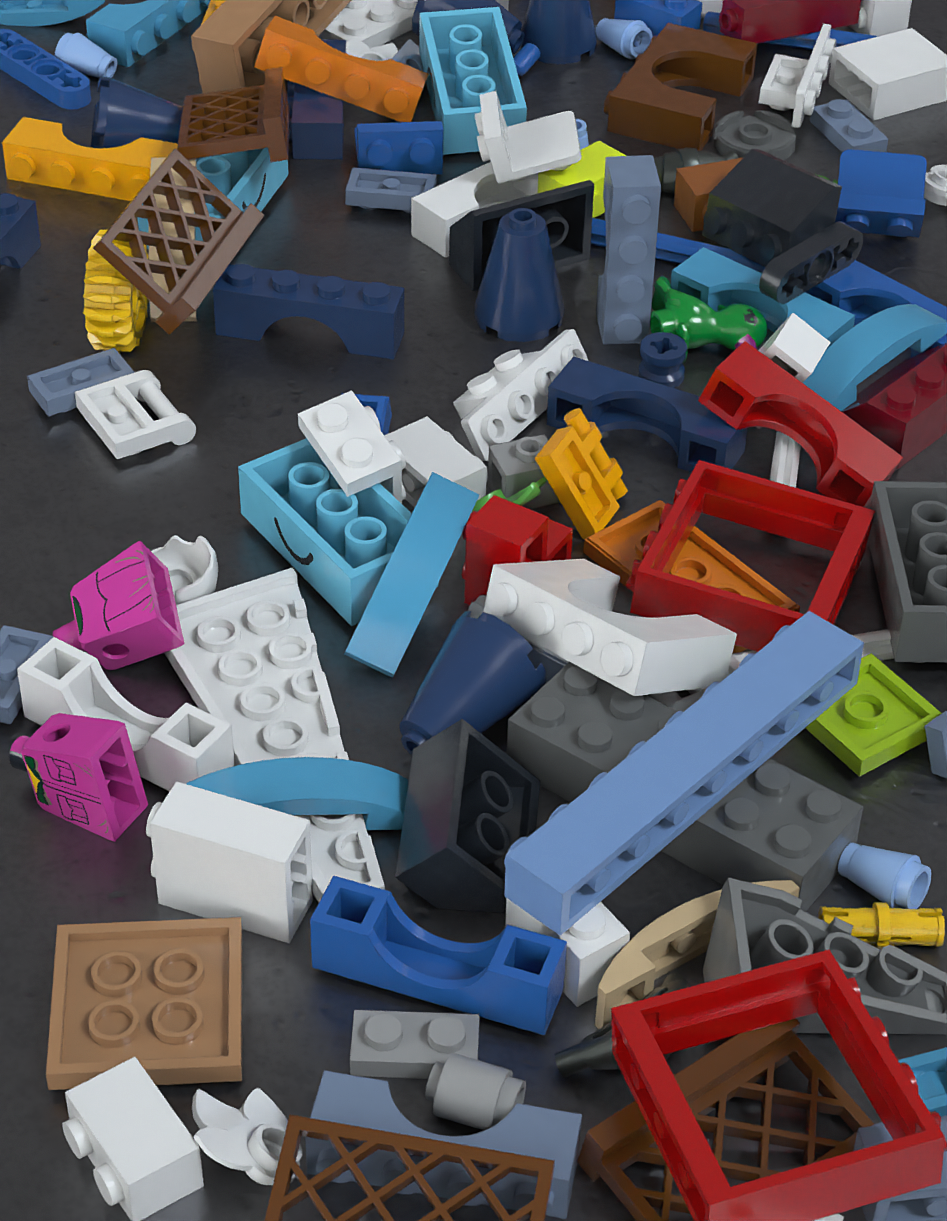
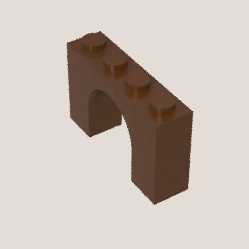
(653, 111)

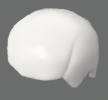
(190, 567)

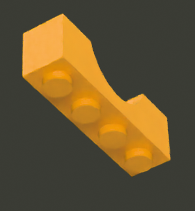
(44, 156)

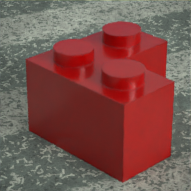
(508, 534)

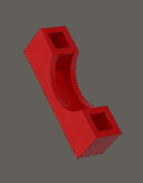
(759, 393)

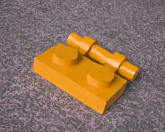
(582, 474)

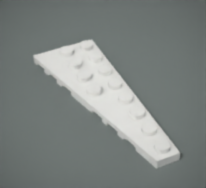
(260, 671)

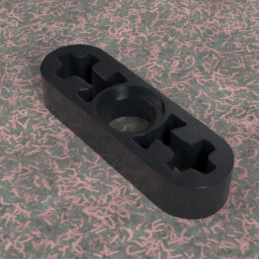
(811, 262)

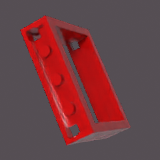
(758, 505)
(752, 1001)

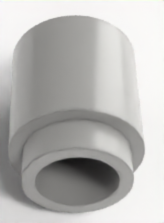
(473, 1091)

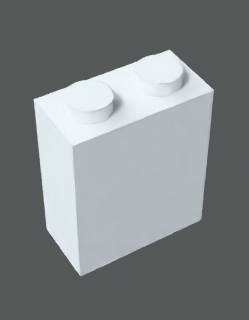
(890, 73)
(231, 860)

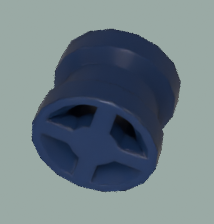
(663, 358)

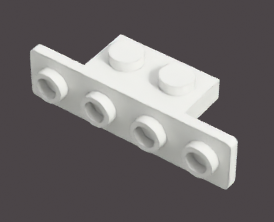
(798, 81)
(513, 392)

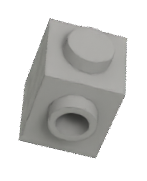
(514, 468)

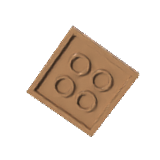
(147, 994)

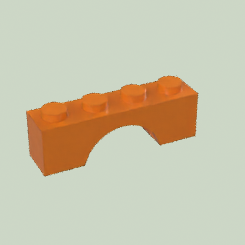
(374, 85)

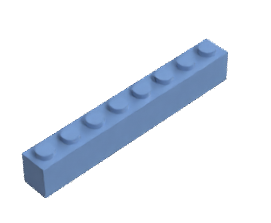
(680, 772)

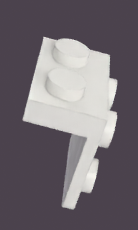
(527, 146)
(353, 445)

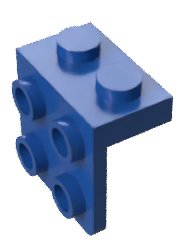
(400, 146)
(882, 192)

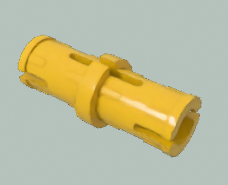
(891, 926)

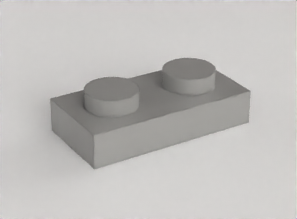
(409, 1042)

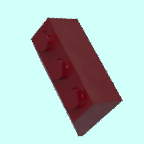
(906, 404)

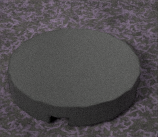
(762, 131)

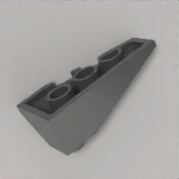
(766, 927)

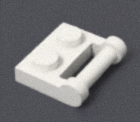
(124, 422)

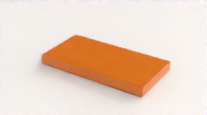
(698, 561)

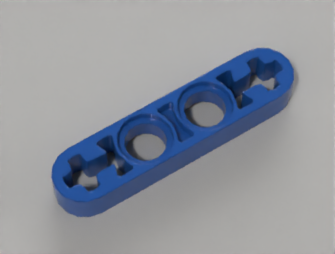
(43, 71)

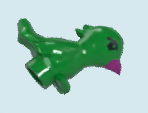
(700, 324)

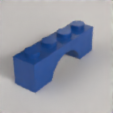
(867, 292)
(370, 939)

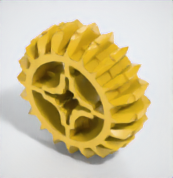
(112, 305)

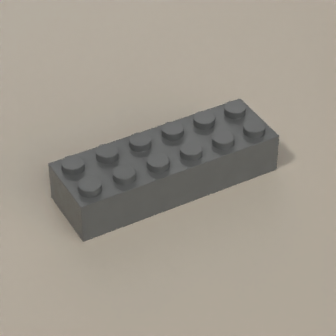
(758, 832)

